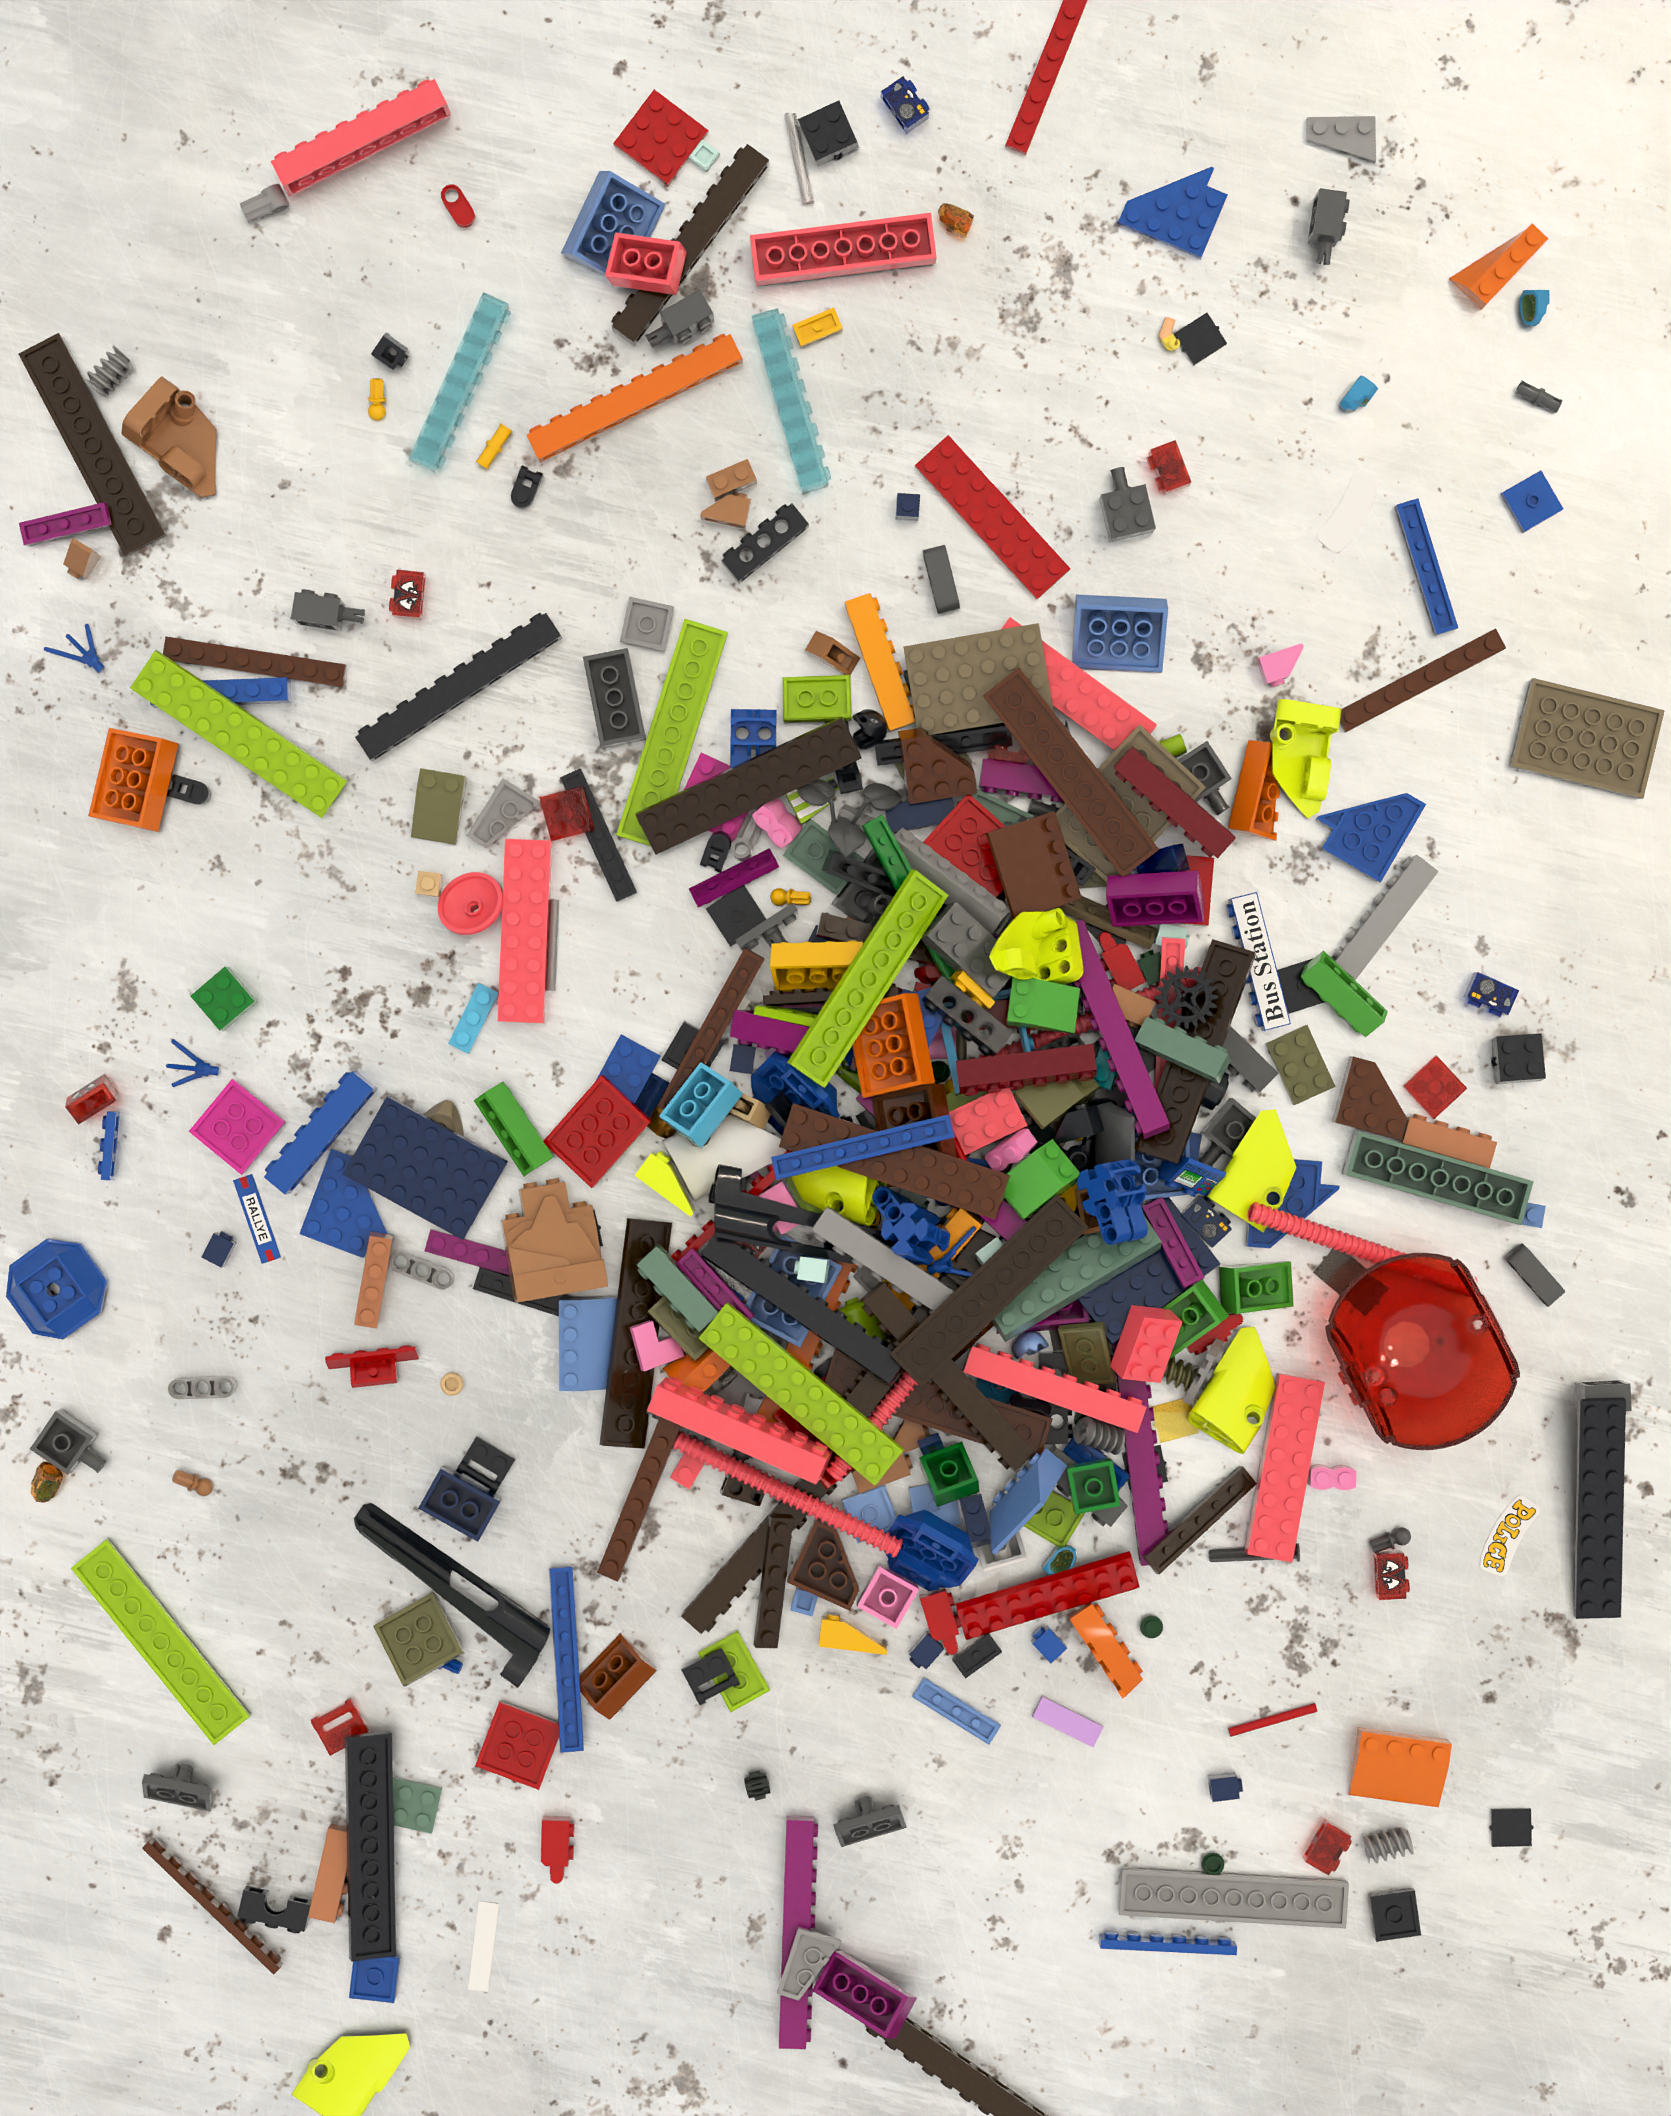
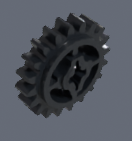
(1196, 990)

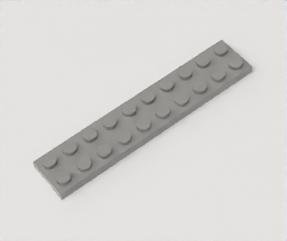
(1233, 1898)

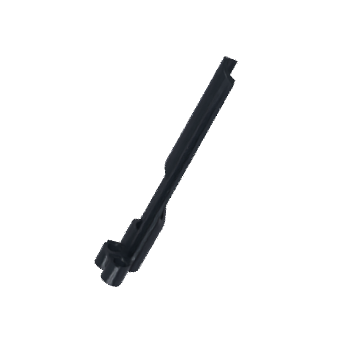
(752, 1218)
(507, 1624)

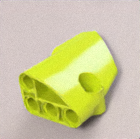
(1257, 1168)
(1237, 1390)

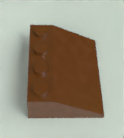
(1034, 865)
(913, 1106)

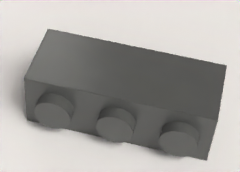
(1247, 1062)

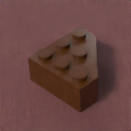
(933, 768)
(1368, 1102)
(825, 1567)

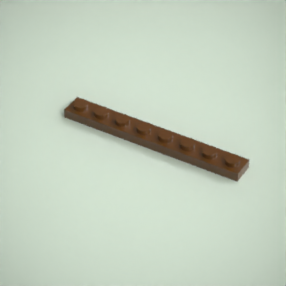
(254, 661)
(1421, 680)
(716, 1021)
(639, 1499)
(218, 1910)

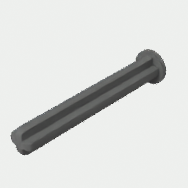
(1230, 1555)

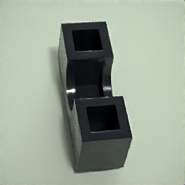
(255, 1908)

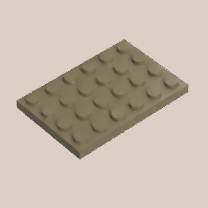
(956, 672)
(1587, 738)
(1152, 822)

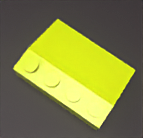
(663, 1178)

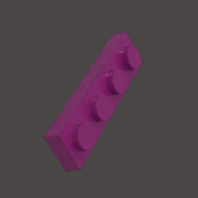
(65, 523)
(734, 878)
(1173, 1243)
(467, 1251)
(711, 1283)

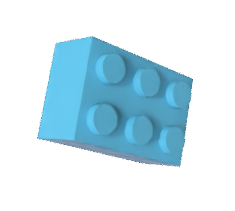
(701, 1104)

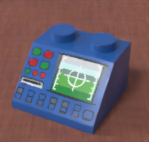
(1190, 1175)

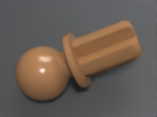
(202, 1486)

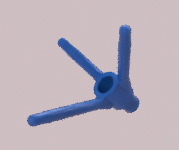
(89, 657)
(200, 1068)
(945, 1264)

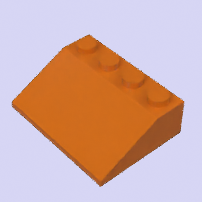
(133, 779)
(893, 1048)
(1399, 1767)

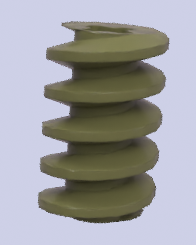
(1180, 1373)

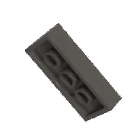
(855, 898)
(1118, 1137)

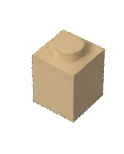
(429, 884)

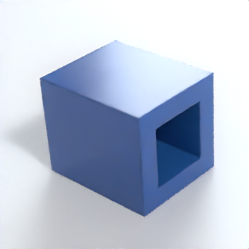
(1048, 1643)

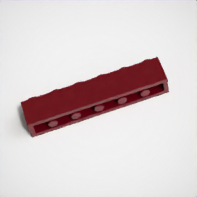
(1176, 803)
(1026, 1069)

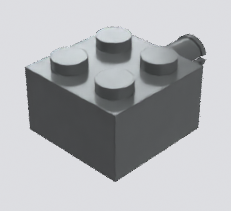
(1327, 222)
(683, 320)
(1126, 509)
(323, 611)
(1210, 771)
(1226, 1130)
(66, 1443)

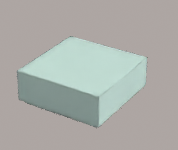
(704, 155)

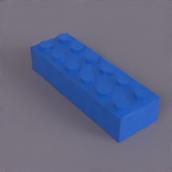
(319, 1134)

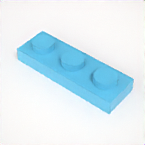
(473, 1018)

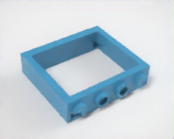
(1027, 1042)

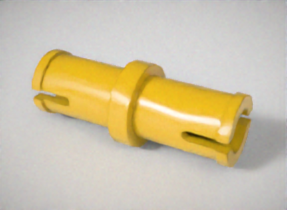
(494, 446)

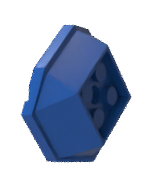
(778, 1075)
(80, 1285)
(931, 1552)

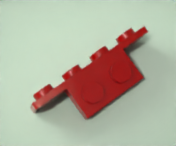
(372, 1367)

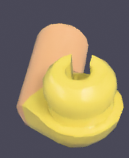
(1166, 335)

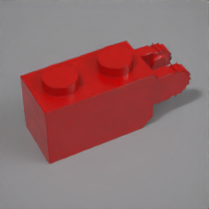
(1119, 962)
(1221, 1332)
(940, 1618)
(556, 1845)

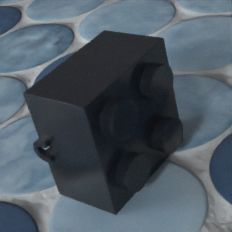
(828, 133)
(1518, 1058)

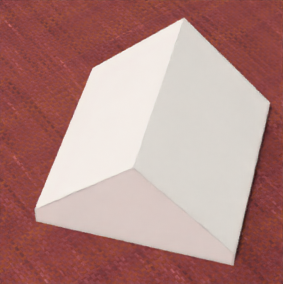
(1010, 1553)

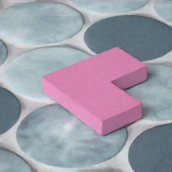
(652, 1351)

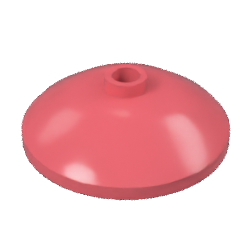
(466, 895)

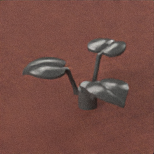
(842, 831)

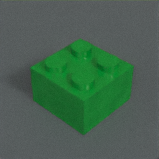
(224, 998)
(949, 1474)
(1093, 1486)

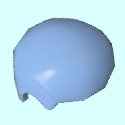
(1029, 1343)

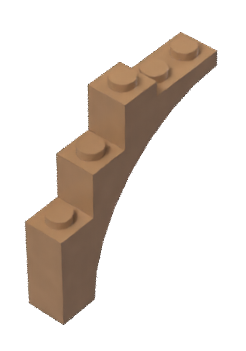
(906, 1437)

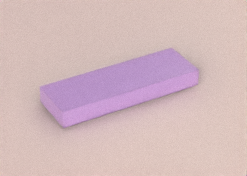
(1067, 1721)

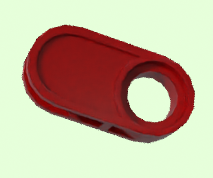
(460, 209)

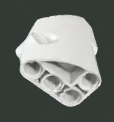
(731, 1144)

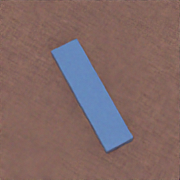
(956, 1710)

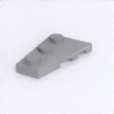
(1345, 133)

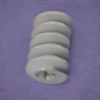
(108, 371)
(1099, 1435)
(1387, 1845)

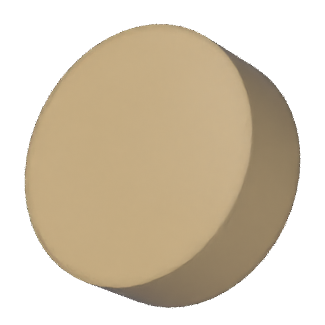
(452, 1383)

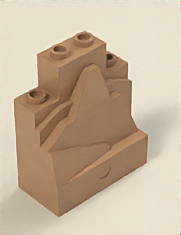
(552, 1245)

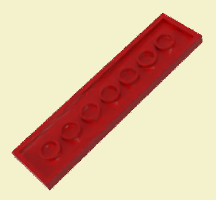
(992, 517)
(1047, 1595)

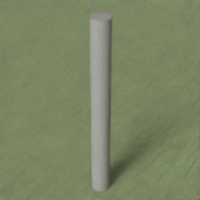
(552, 945)

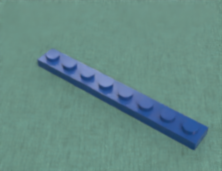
(863, 1147)
(566, 1659)

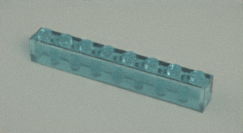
(459, 383)
(790, 401)

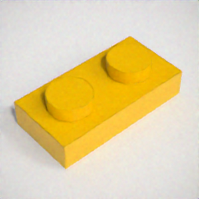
(817, 327)
(971, 989)

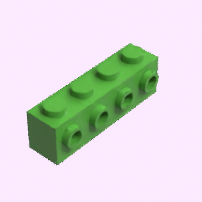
(1344, 994)
(513, 1128)

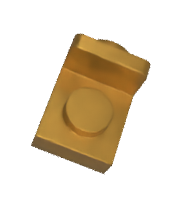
(658, 1126)

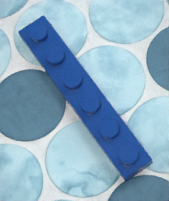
(1426, 566)
(1177, 1944)

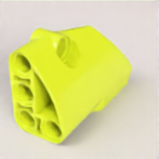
(1302, 759)
(1036, 946)
(840, 1188)
(352, 2073)

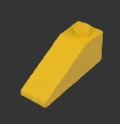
(843, 1635)

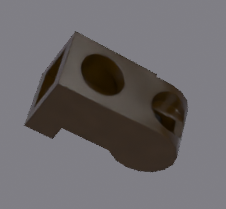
(740, 1491)

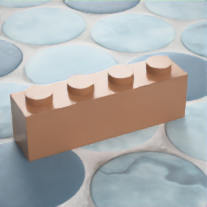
(1449, 1142)
(373, 1279)
(331, 1877)

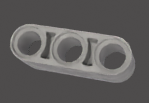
(410, 1270)
(192, 1391)

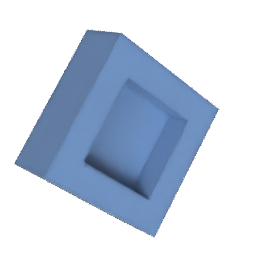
(1534, 1215)
(804, 1602)

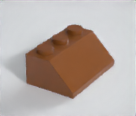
(615, 1676)

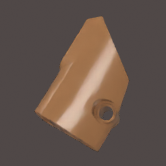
(175, 436)

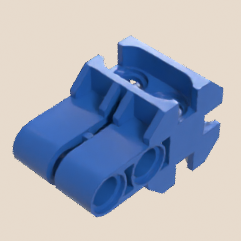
(753, 721)
(1115, 1200)
(909, 1227)

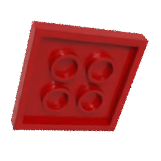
(660, 137)
(519, 1745)

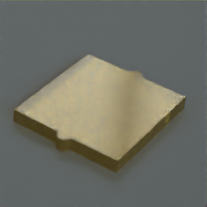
(1172, 1420)

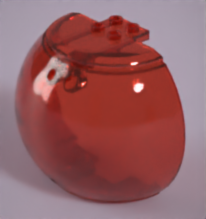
(1418, 1330)

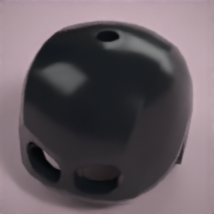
(872, 728)

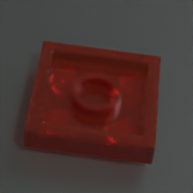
(566, 813)
(1434, 1087)

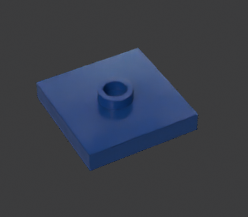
(1532, 501)
(375, 1979)

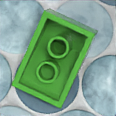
(1042, 1005)
(1040, 1179)
(1256, 1287)
(1198, 1312)

